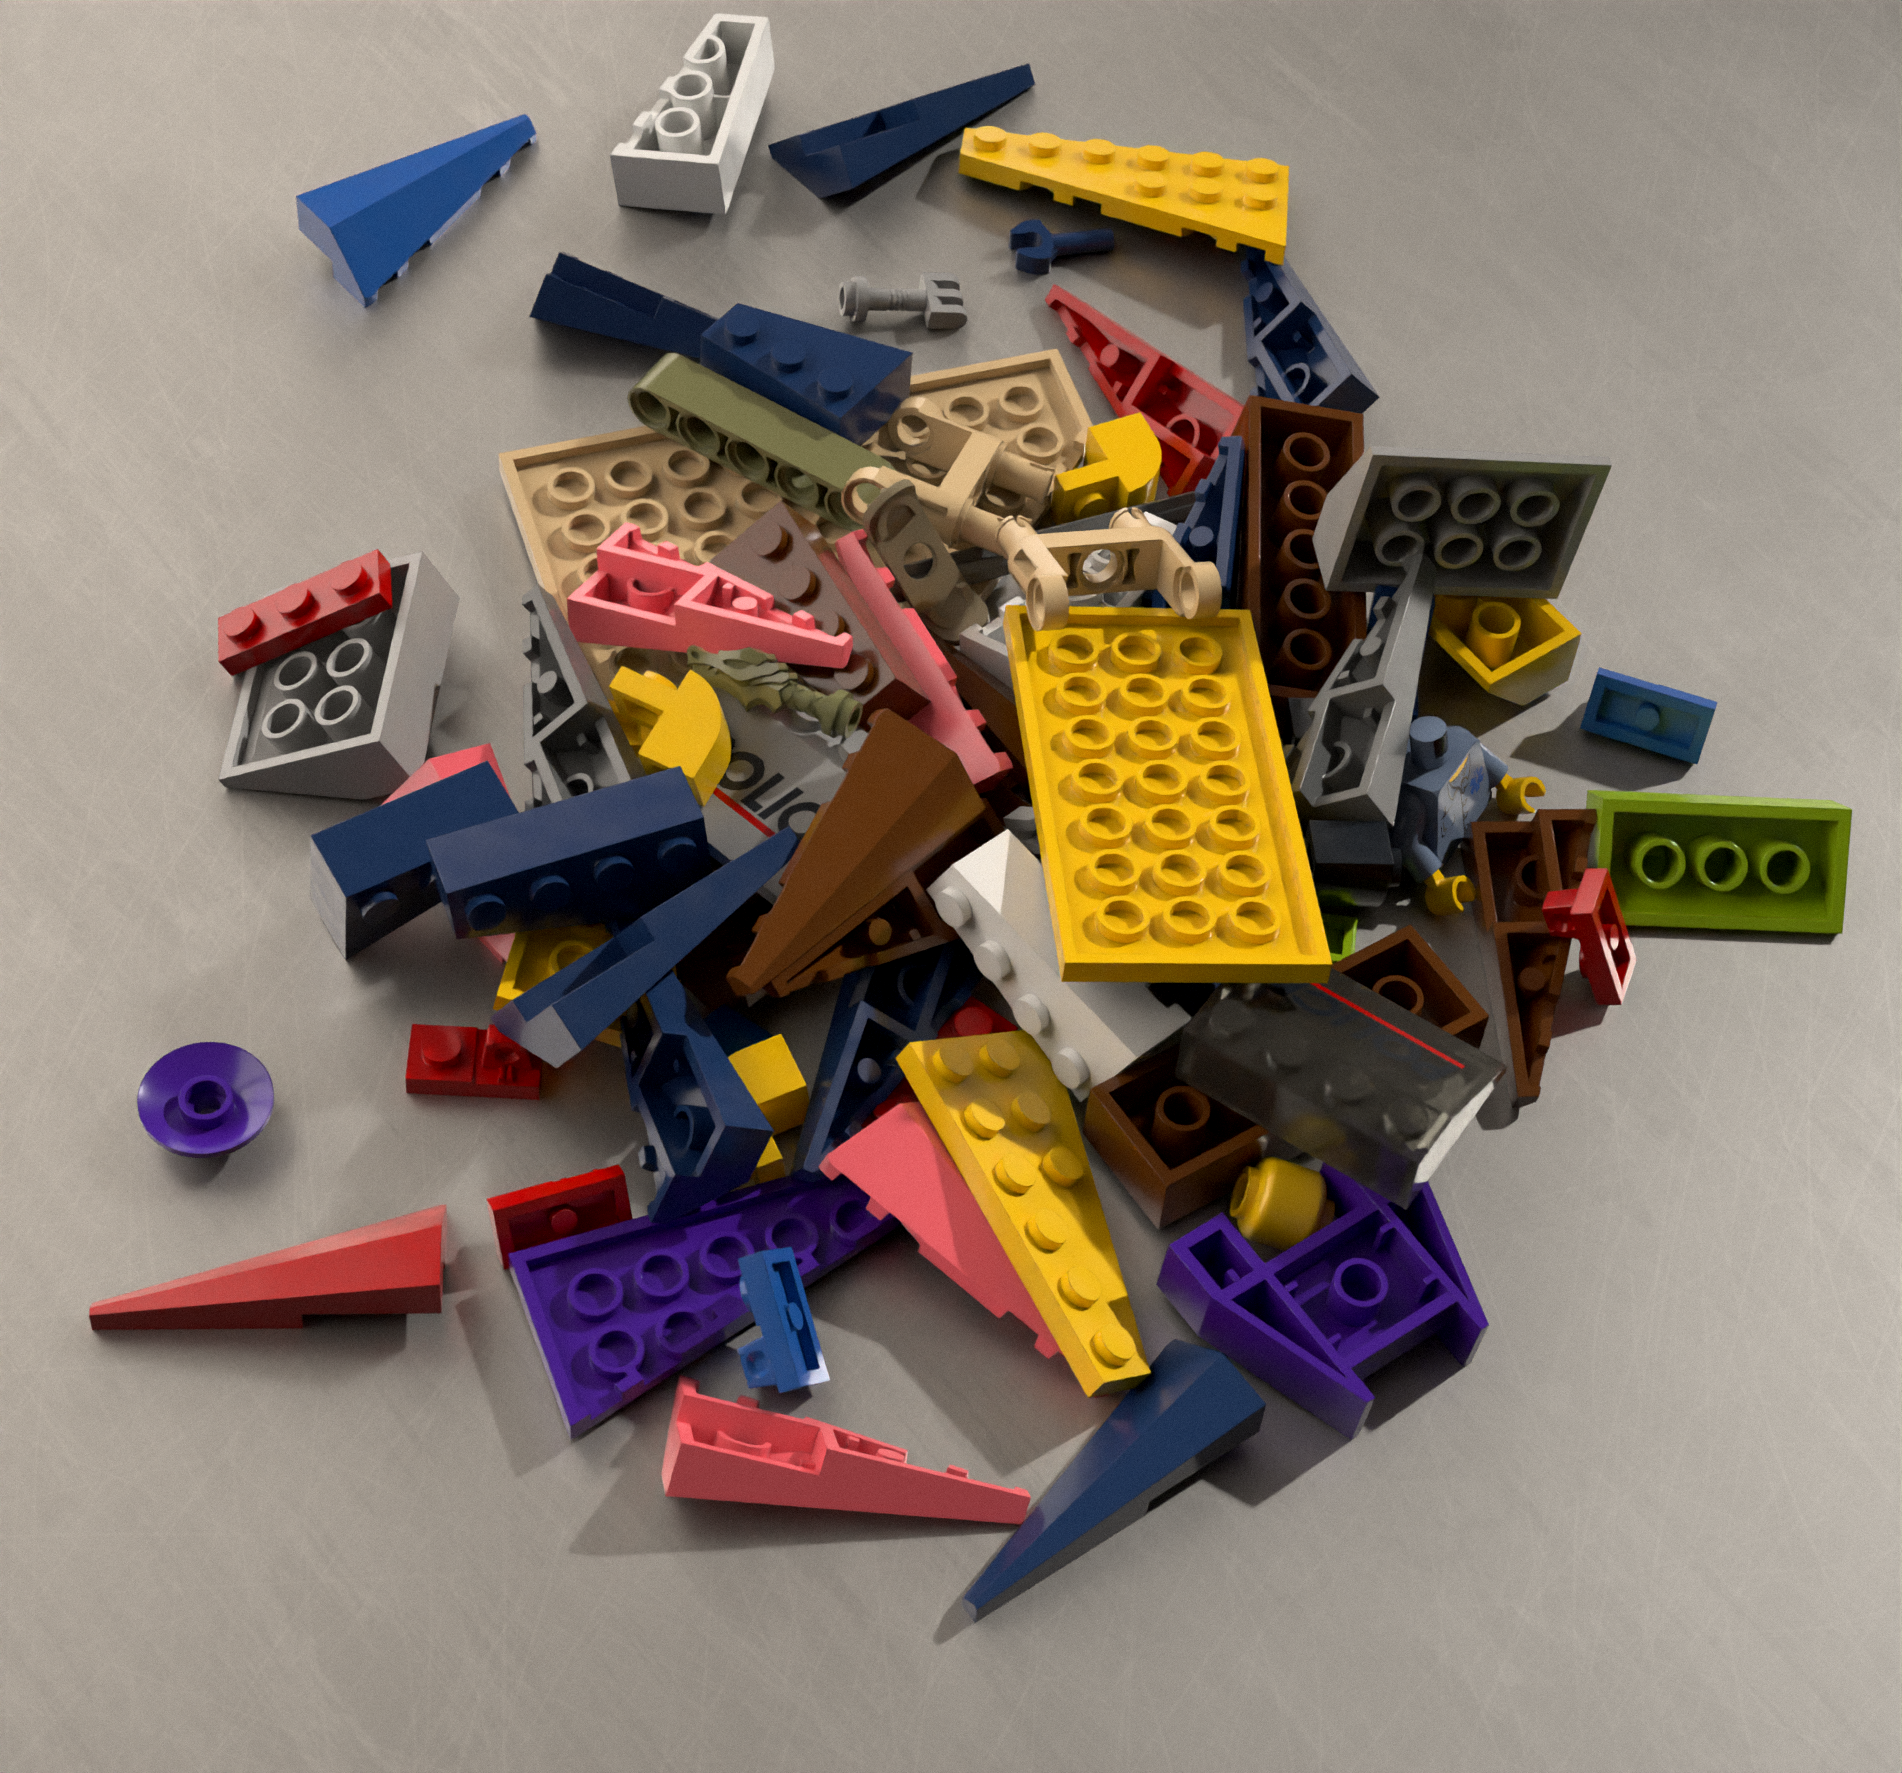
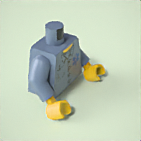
(1440, 793)

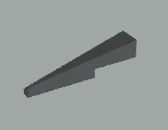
(1362, 716)
(568, 723)

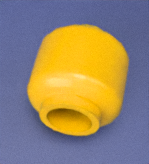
(1280, 1203)

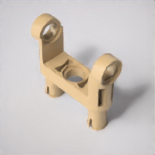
(972, 465)
(1141, 558)

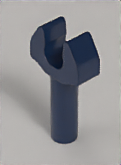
(1039, 247)

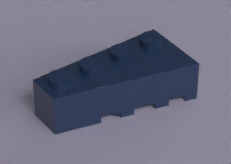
(574, 859)

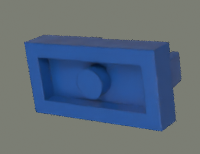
(1648, 715)
(789, 1347)

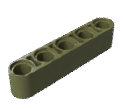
(752, 436)

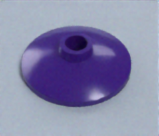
(201, 1079)

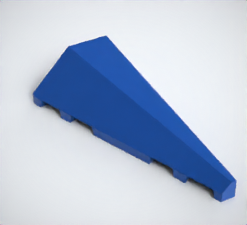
(389, 212)

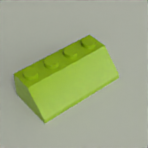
(1723, 860)

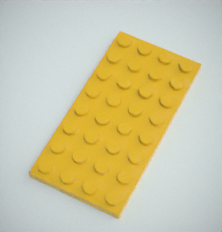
(1163, 800)

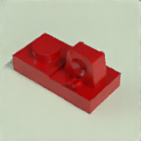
(1597, 922)
(470, 1063)
(558, 1210)

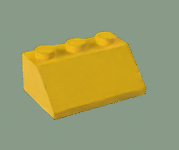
(1507, 643)

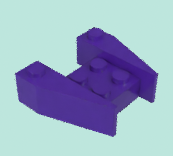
(1331, 1302)

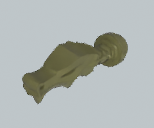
(758, 680)

